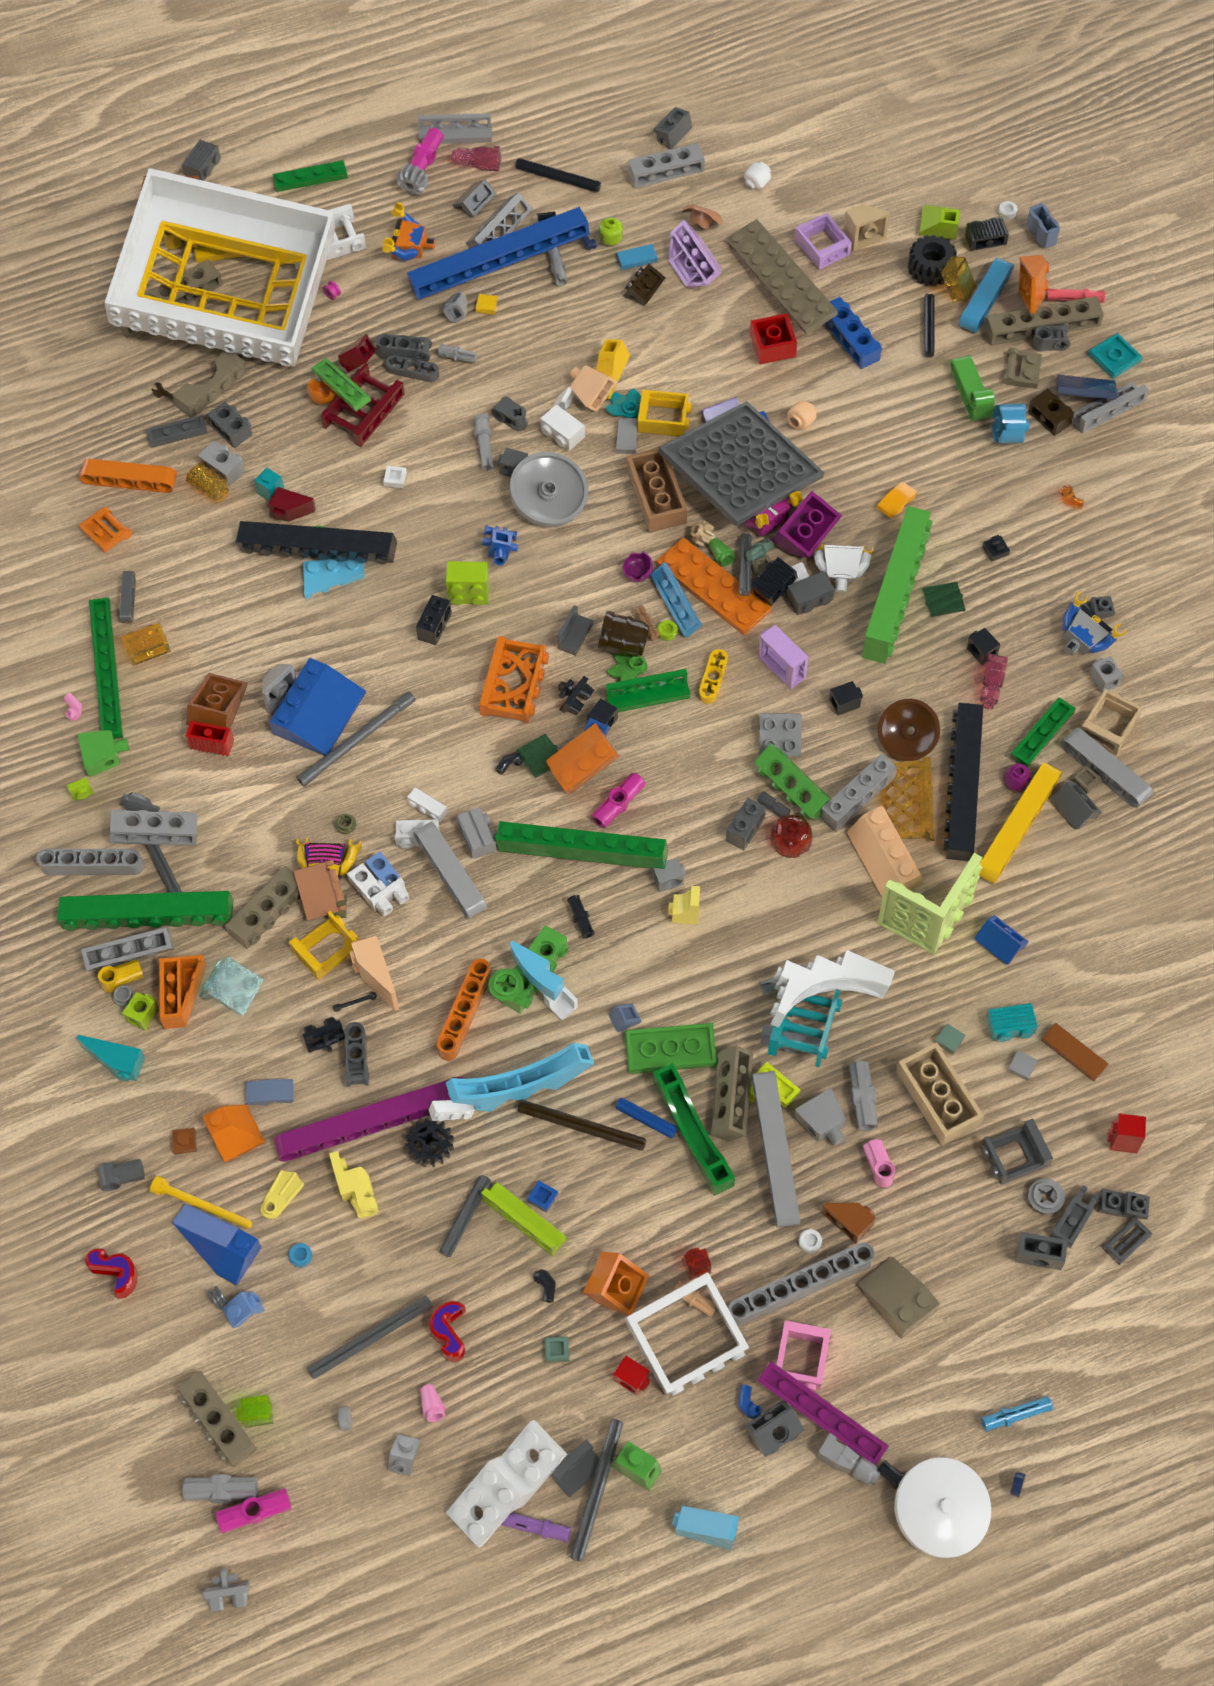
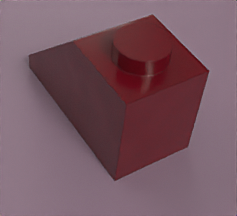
(357, 353)
(290, 505)

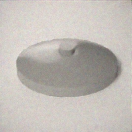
(548, 489)

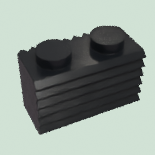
(986, 233)
(774, 581)

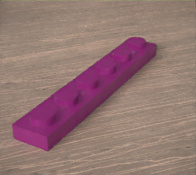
(823, 1413)

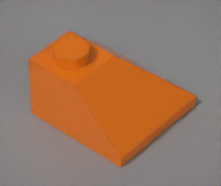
(233, 1130)

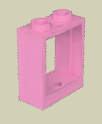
(807, 1333)

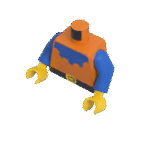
(408, 237)

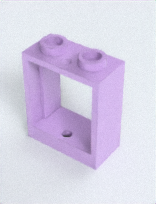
(829, 255)
(783, 656)

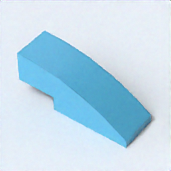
(537, 971)

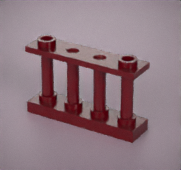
(373, 418)

